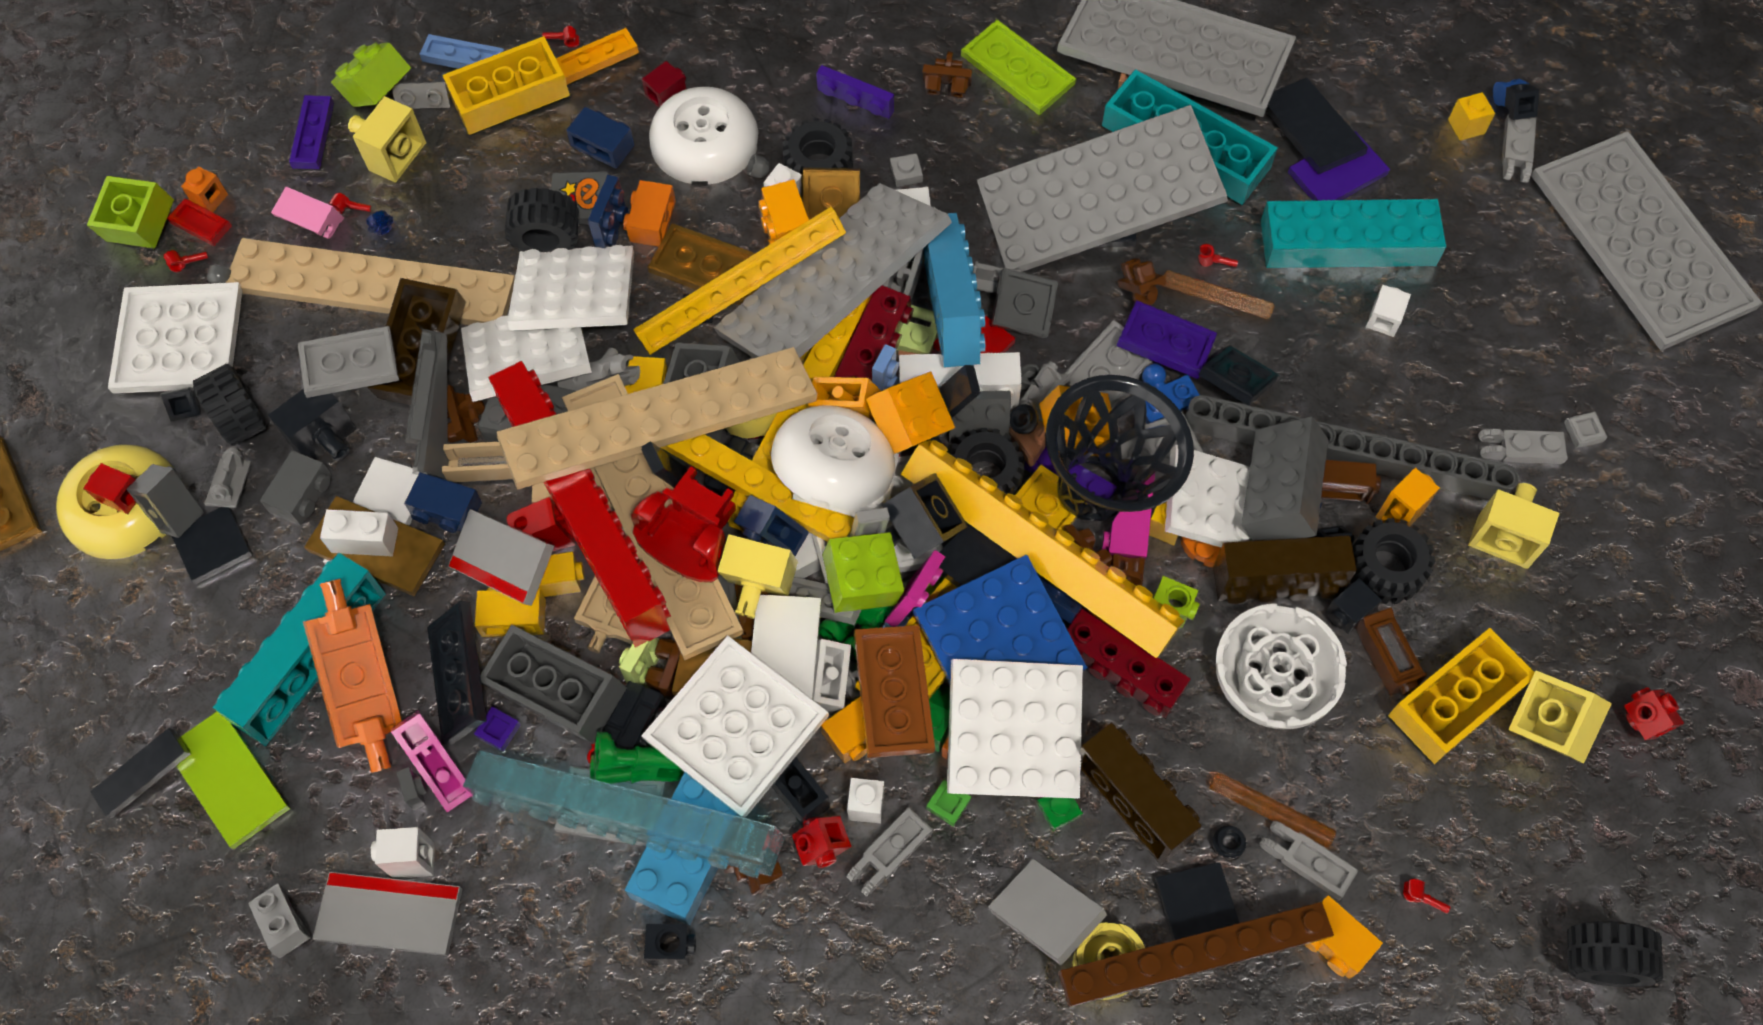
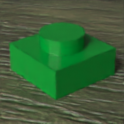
(1059, 811)

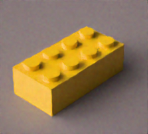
(506, 85)
(1461, 695)

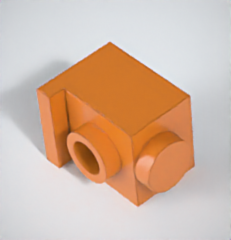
(198, 183)

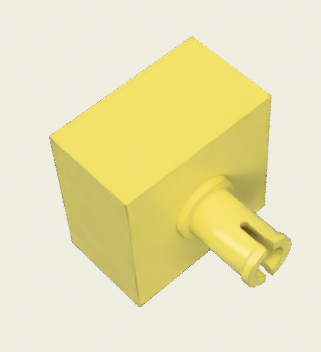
(388, 138)
(1514, 526)
(757, 569)
(1560, 716)

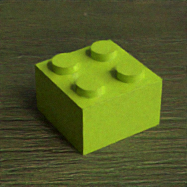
(370, 74)
(130, 212)
(862, 572)

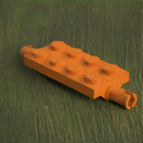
(353, 675)

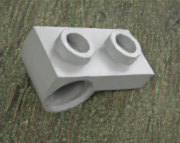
(278, 921)

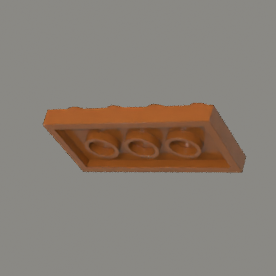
(893, 691)

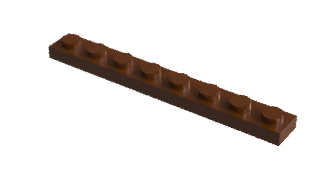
(1195, 954)

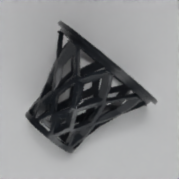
(1132, 492)

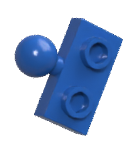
(1178, 391)

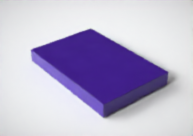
(1341, 180)
(1167, 339)

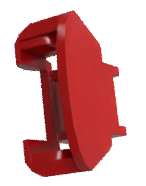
(689, 532)

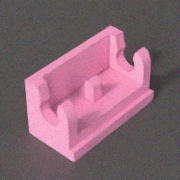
(307, 212)

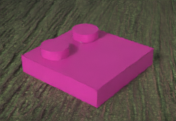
(914, 593)

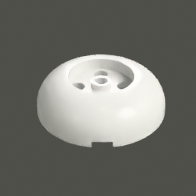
(687, 140)
(833, 457)
(1307, 646)

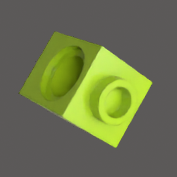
(1171, 589)

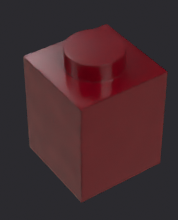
(663, 83)

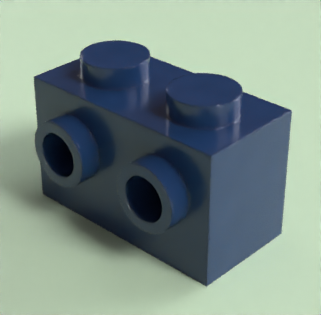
(600, 137)
(441, 502)
(770, 525)

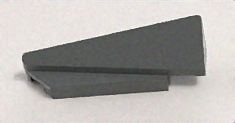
(428, 406)

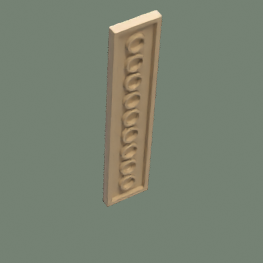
(359, 279)
(657, 414)
(697, 609)

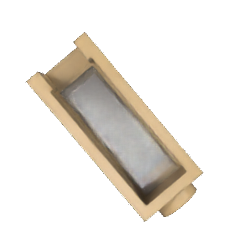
(475, 462)

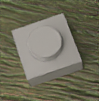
(906, 170)

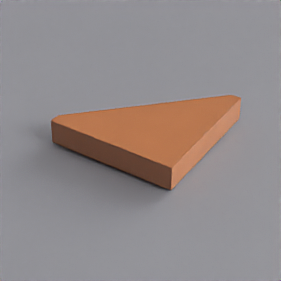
(1030, 444)

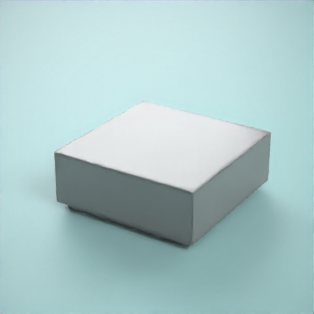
(1585, 429)

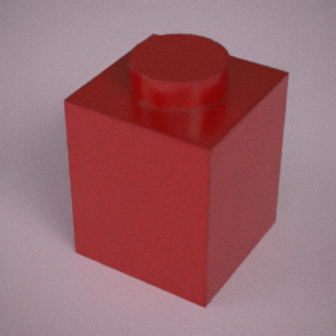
(110, 488)

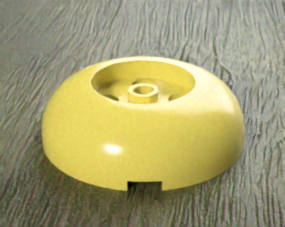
(106, 531)

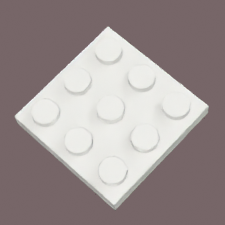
(1209, 501)

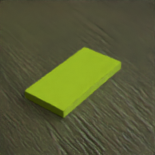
(1018, 67)
(229, 780)

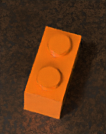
(649, 213)

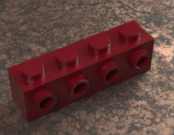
(877, 327)
(1127, 665)

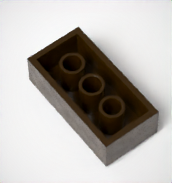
(417, 308)
(1284, 569)
(1138, 793)

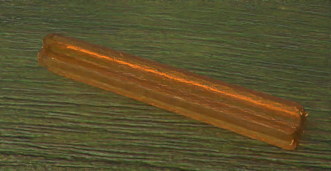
(1218, 294)
(1272, 809)

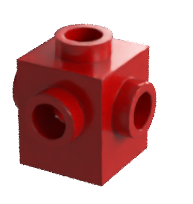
(1653, 713)
(821, 841)

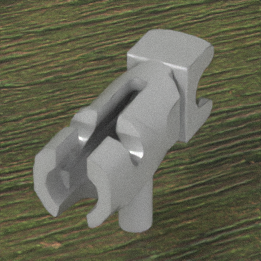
(604, 368)

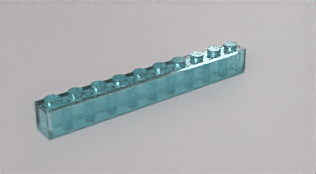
(625, 813)

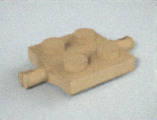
(599, 616)

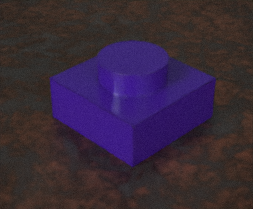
(498, 729)

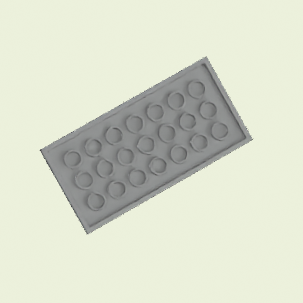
(1182, 48)
(1101, 190)
(1645, 240)
(828, 285)

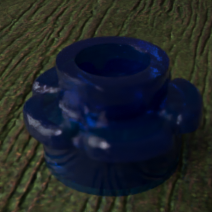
(379, 223)

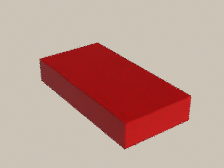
(199, 222)

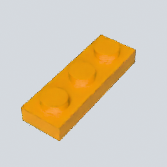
(597, 55)

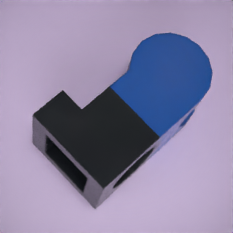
(1518, 97)

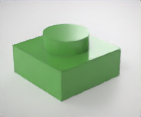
(947, 805)

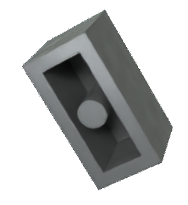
(296, 488)
(165, 500)

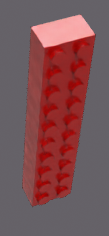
(590, 519)

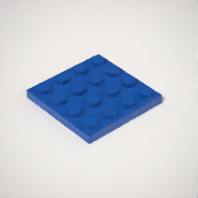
(998, 619)

